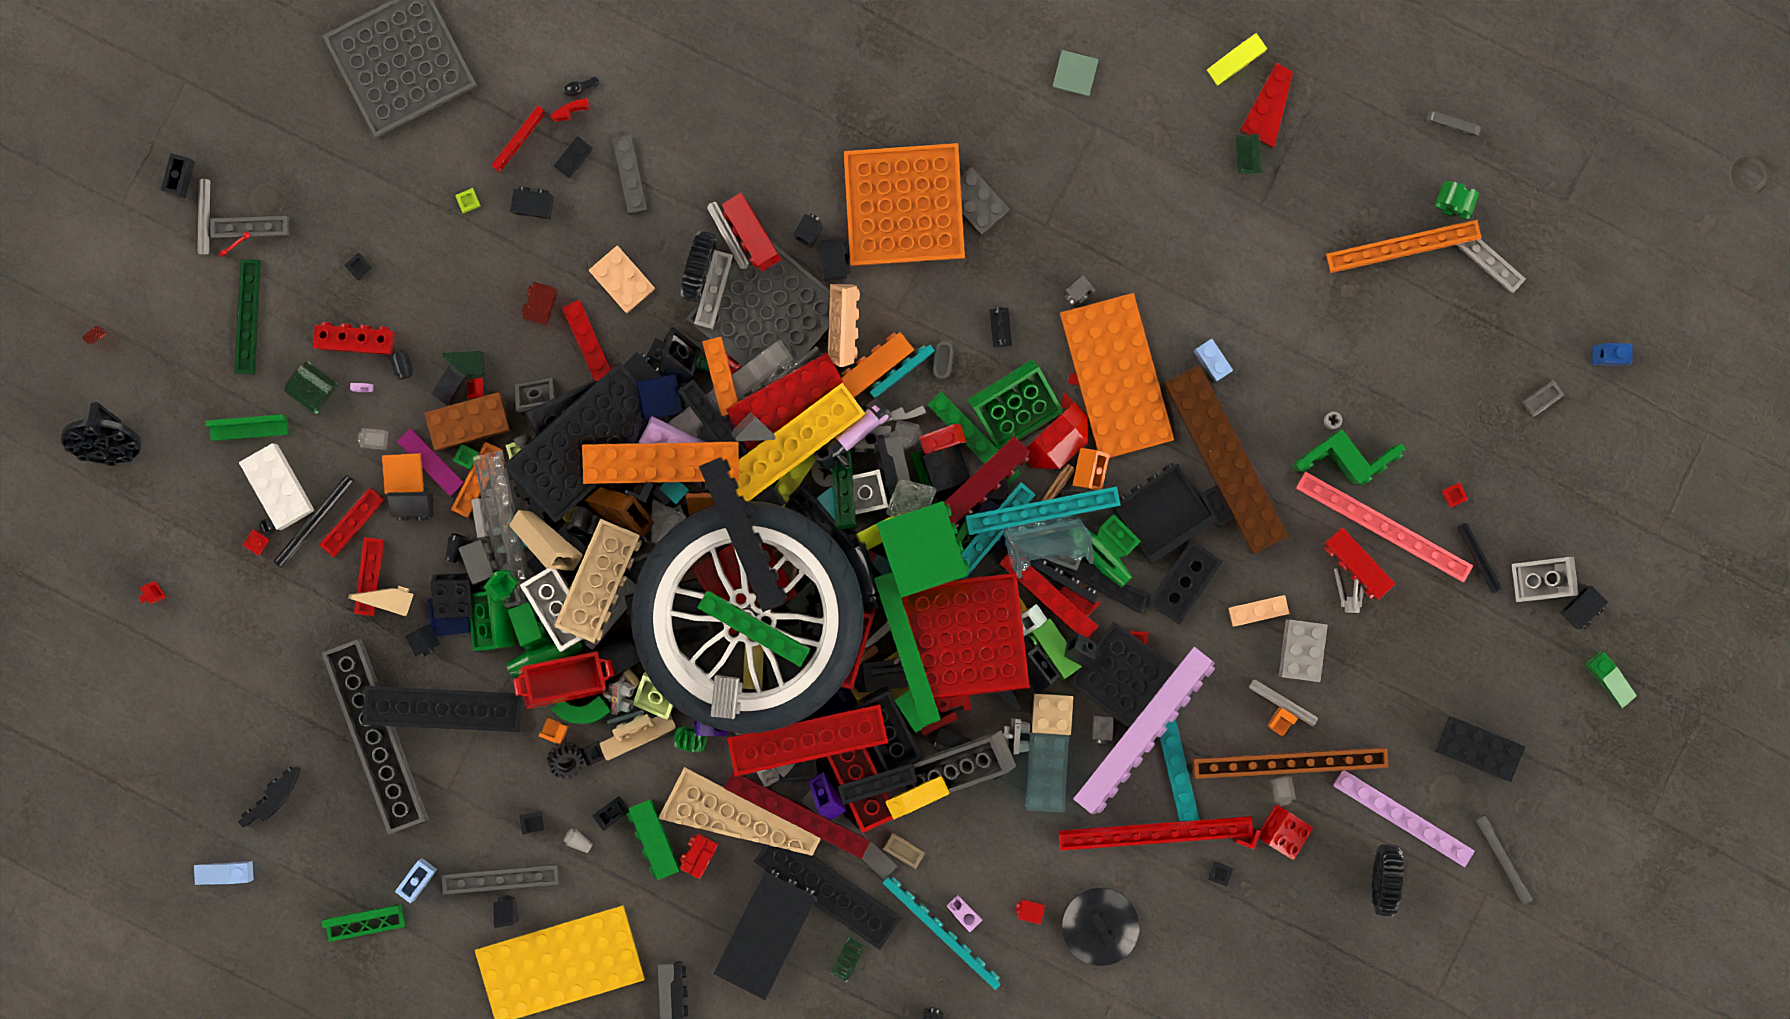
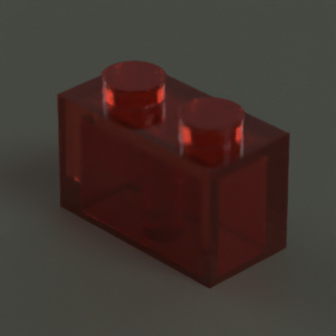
(539, 304)

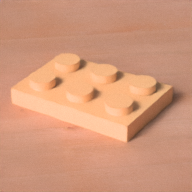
(622, 279)

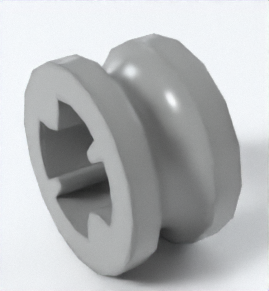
(1328, 423)

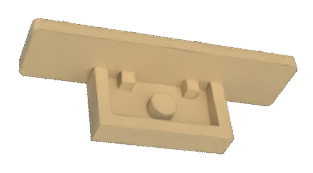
(635, 733)

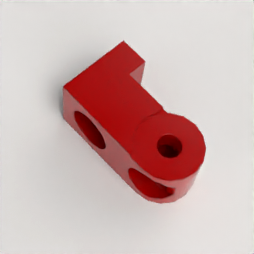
(945, 704)

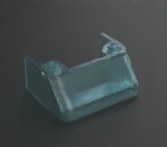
(1047, 539)

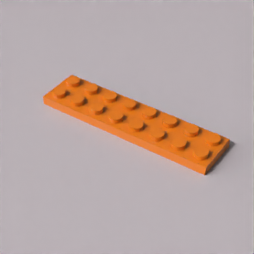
(654, 461)

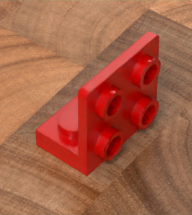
(1285, 832)

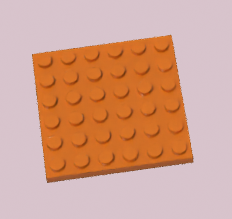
(904, 204)

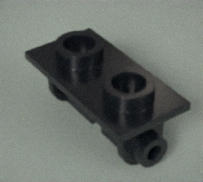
(1000, 327)

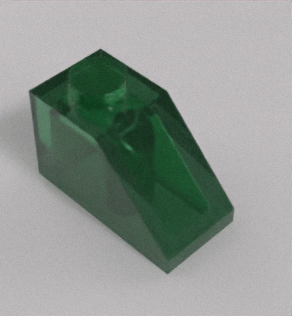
(469, 363)

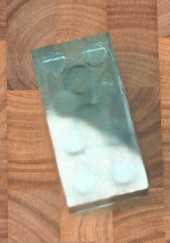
(1046, 772)

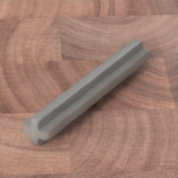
(203, 216)
(728, 235)
(1283, 702)

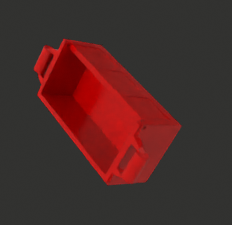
(562, 679)

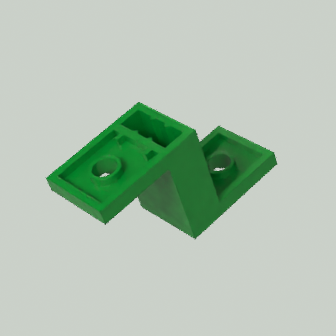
(1348, 458)

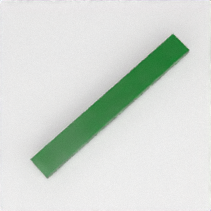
(907, 649)

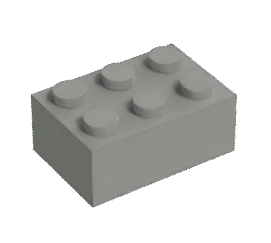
(1303, 650)

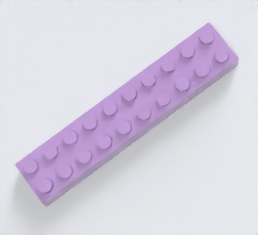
(1144, 731)

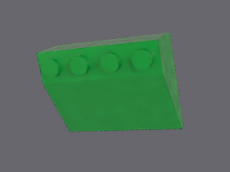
(1016, 404)

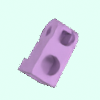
(964, 913)

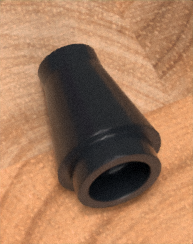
(455, 541)

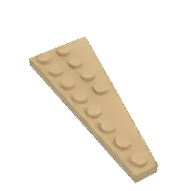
(710, 807)

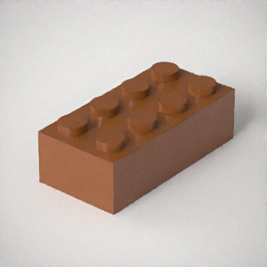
(468, 421)

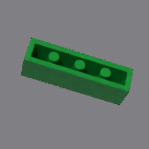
(654, 839)

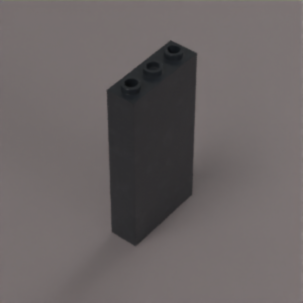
(766, 933)

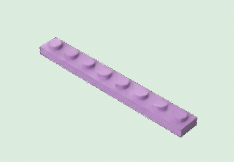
(1403, 818)

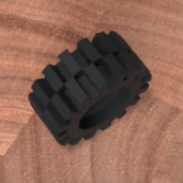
(567, 768)

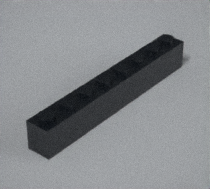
(742, 534)

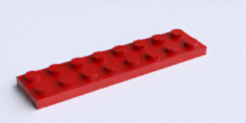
(808, 740)

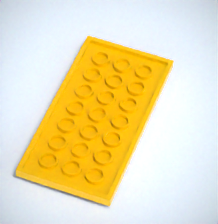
(560, 964)

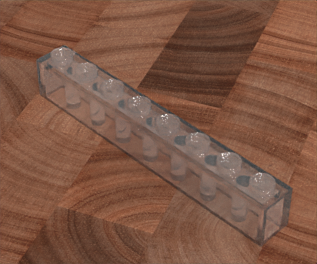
(745, 380)
(499, 513)

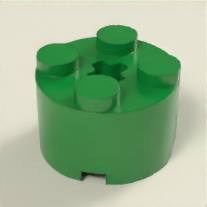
(1456, 200)

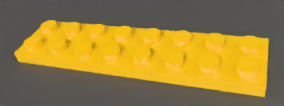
(797, 441)

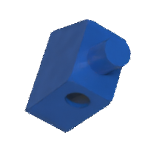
(1614, 354)

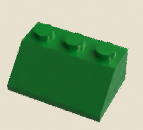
(490, 623)

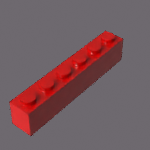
(1053, 599)

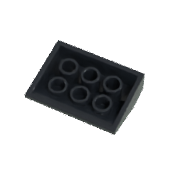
(685, 630)

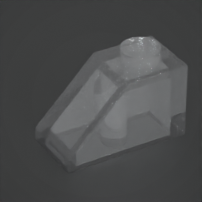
(908, 433)

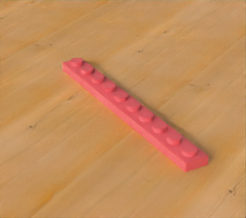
(1384, 527)

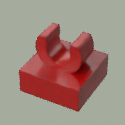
(151, 593)

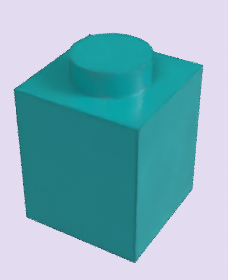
(674, 490)

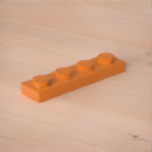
(720, 373)

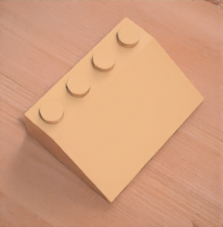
(843, 323)

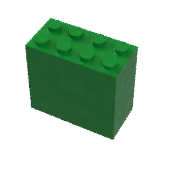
(923, 549)

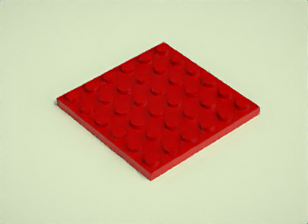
(970, 635)

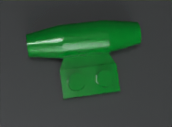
(1110, 544)
(542, 652)

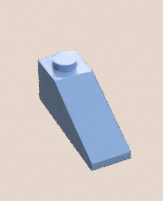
(224, 873)

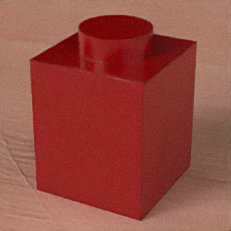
(1030, 911)

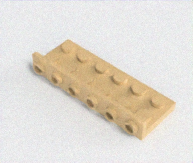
(598, 581)

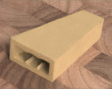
(545, 542)

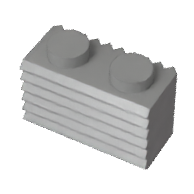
(726, 696)

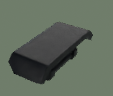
(878, 674)

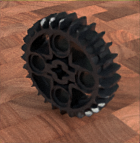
(698, 266)
(1387, 880)

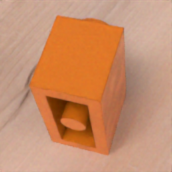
(1091, 469)

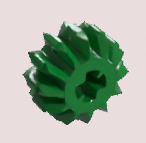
(686, 740)

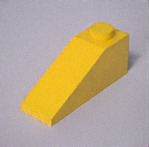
(917, 797)

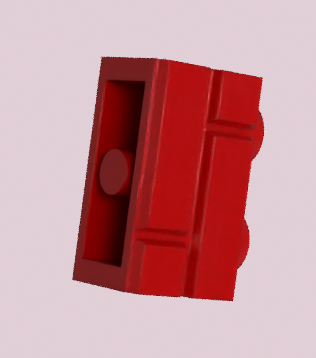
(942, 438)
(698, 855)

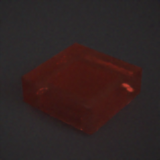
(94, 335)

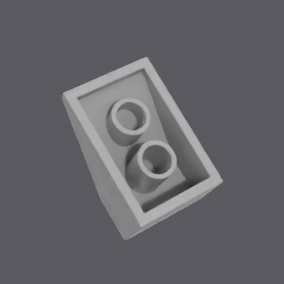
(1545, 579)

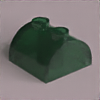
(310, 387)

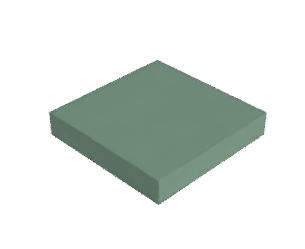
(1075, 73)

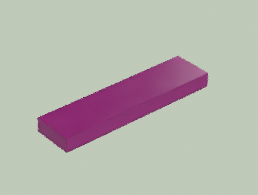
(431, 462)

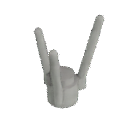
(1353, 603)

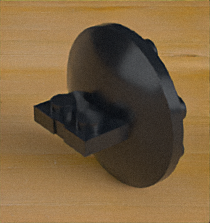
(101, 438)
(1100, 926)

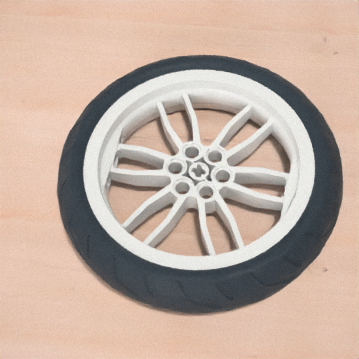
(685, 682)

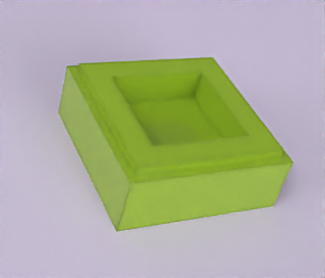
(467, 200)

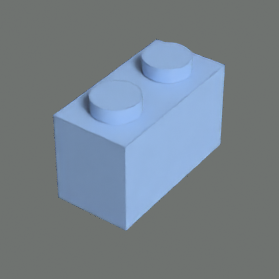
(1213, 360)
(416, 880)

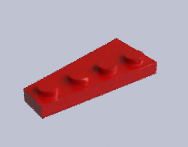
(1269, 106)

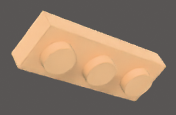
(1258, 610)

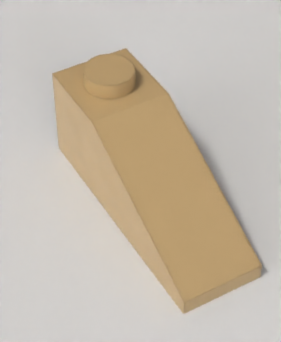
(388, 599)

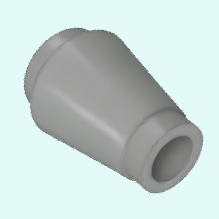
(577, 841)

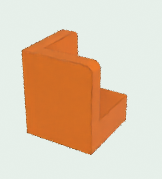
(1281, 721)
(554, 731)

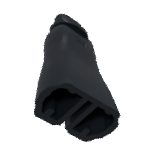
(860, 562)

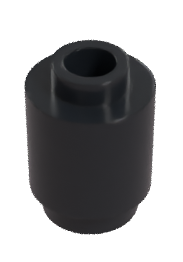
(401, 365)

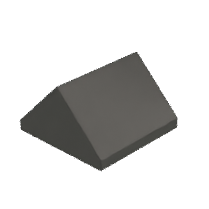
(533, 394)
(752, 429)

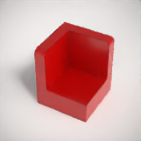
(1249, 841)

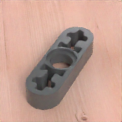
(1453, 124)

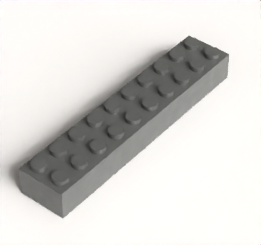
(376, 745)

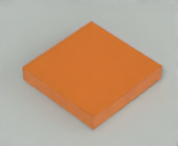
(403, 473)

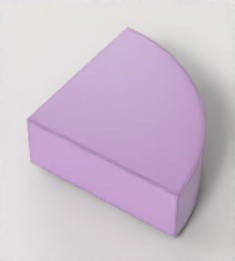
(361, 387)

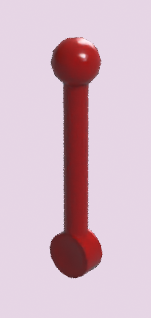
(246, 235)

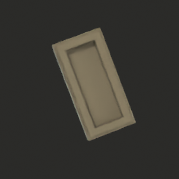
(904, 850)

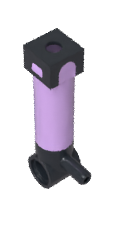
(840, 444)

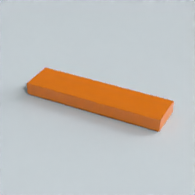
(470, 488)

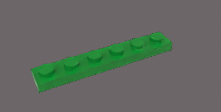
(974, 438)
(753, 628)

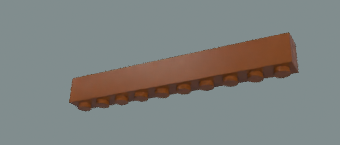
(1290, 762)

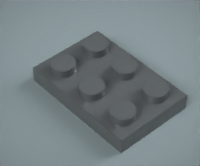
(979, 202)

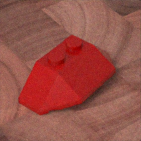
(1060, 440)

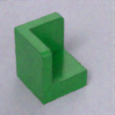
(501, 585)

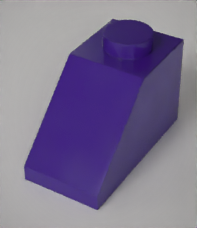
(826, 797)

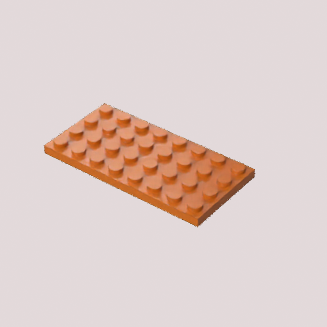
(1116, 376)

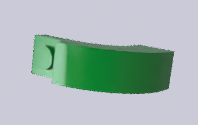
(582, 714)

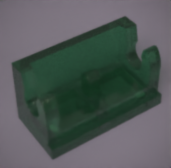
(1248, 153)

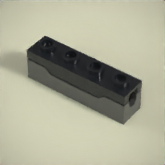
(892, 460)
(672, 990)

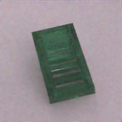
(838, 973)

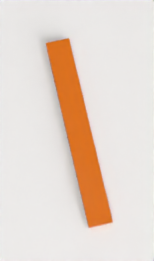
(1403, 246)

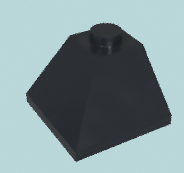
(679, 356)

